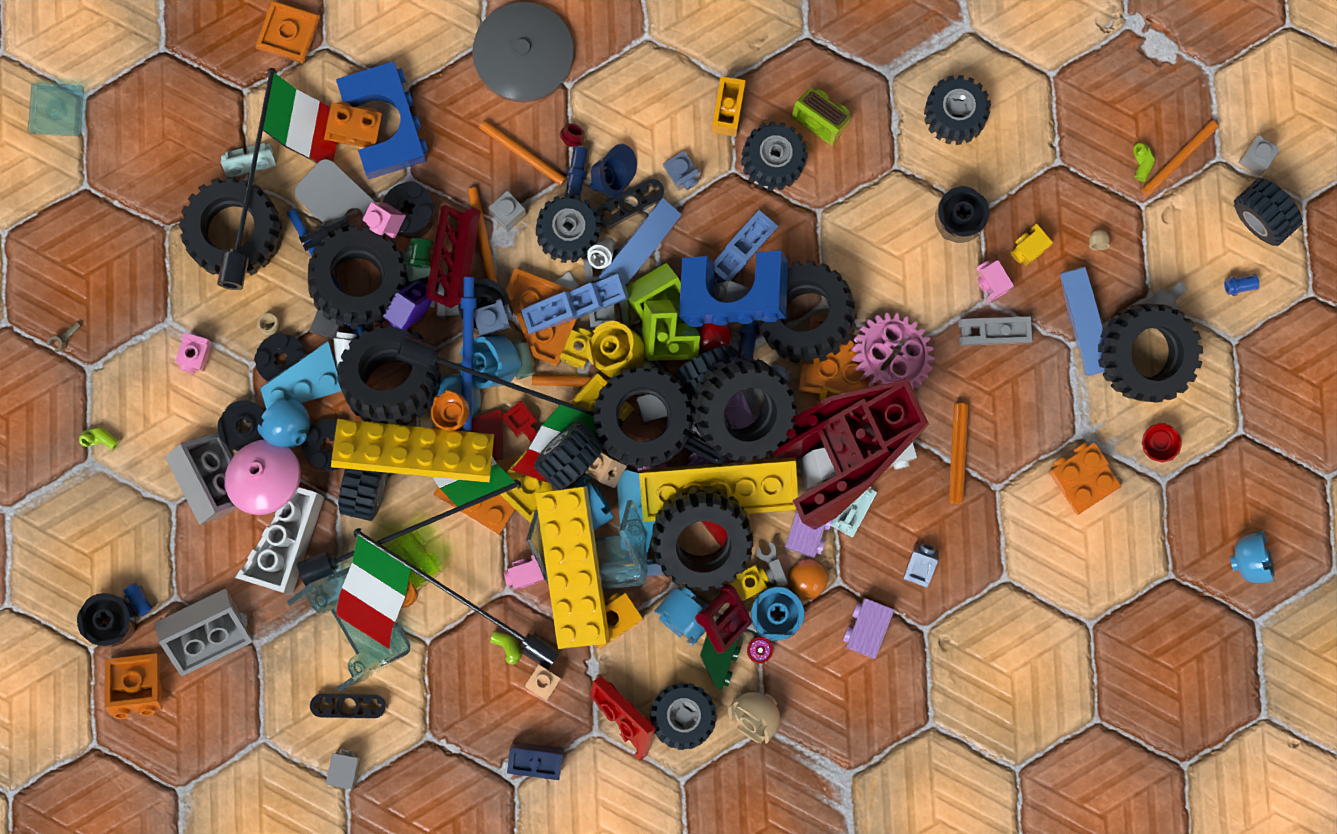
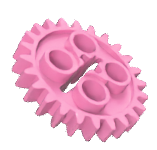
(874, 339)

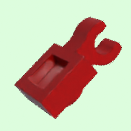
(520, 421)

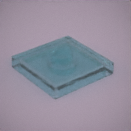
(55, 109)

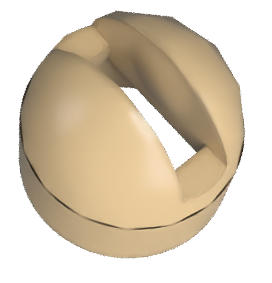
(1099, 240)
(266, 321)

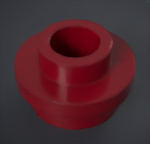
(572, 135)

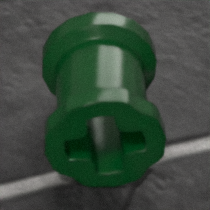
(420, 253)

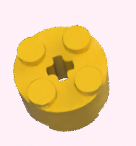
(615, 348)

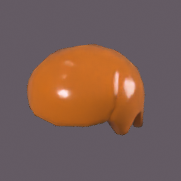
(450, 410)
(807, 579)

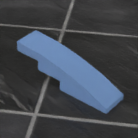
(642, 242)
(743, 248)
(575, 303)
(1084, 317)

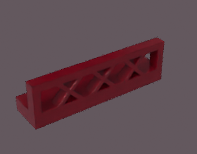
(461, 255)

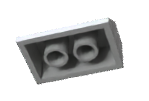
(200, 472)
(202, 632)

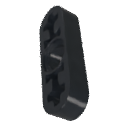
(650, 201)
(328, 712)

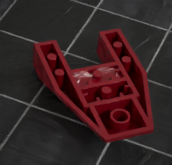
(862, 438)

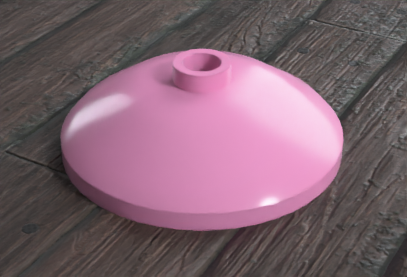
(271, 486)

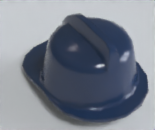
(614, 171)

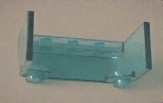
(620, 557)
(370, 654)

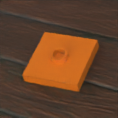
(287, 32)

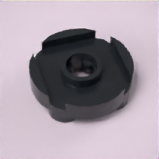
(273, 346)
(232, 418)
(312, 446)

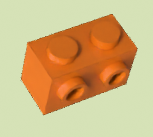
(352, 125)

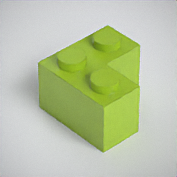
(664, 337)

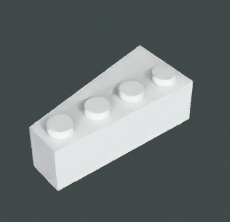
(817, 466)
(284, 544)

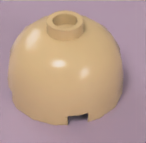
(757, 716)

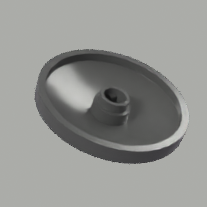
(523, 52)

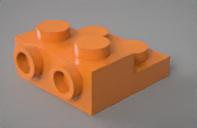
(1084, 477)
(133, 685)

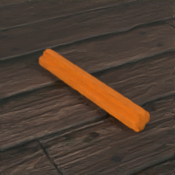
(958, 453)

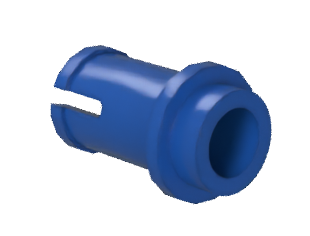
(1241, 284)
(137, 599)

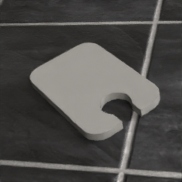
(331, 193)

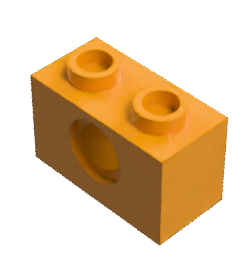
(728, 106)
(627, 615)

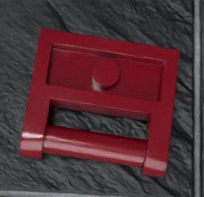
(730, 624)

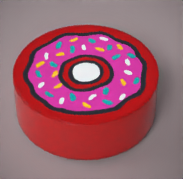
(759, 650)

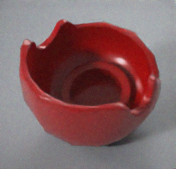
(713, 336)
(1161, 442)

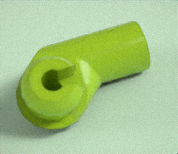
(1145, 160)
(97, 436)
(510, 646)

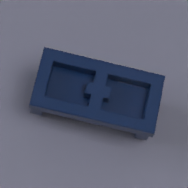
(535, 761)

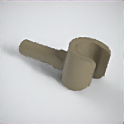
(63, 338)

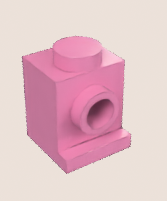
(384, 219)
(993, 280)
(202, 349)
(523, 574)

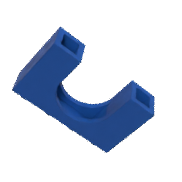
(385, 85)
(764, 301)

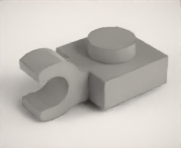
(1169, 298)
(774, 573)

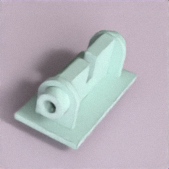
(237, 163)
(851, 517)

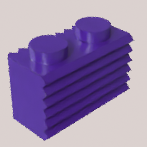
(408, 305)

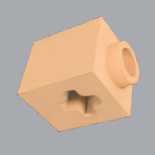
(601, 467)
(543, 682)

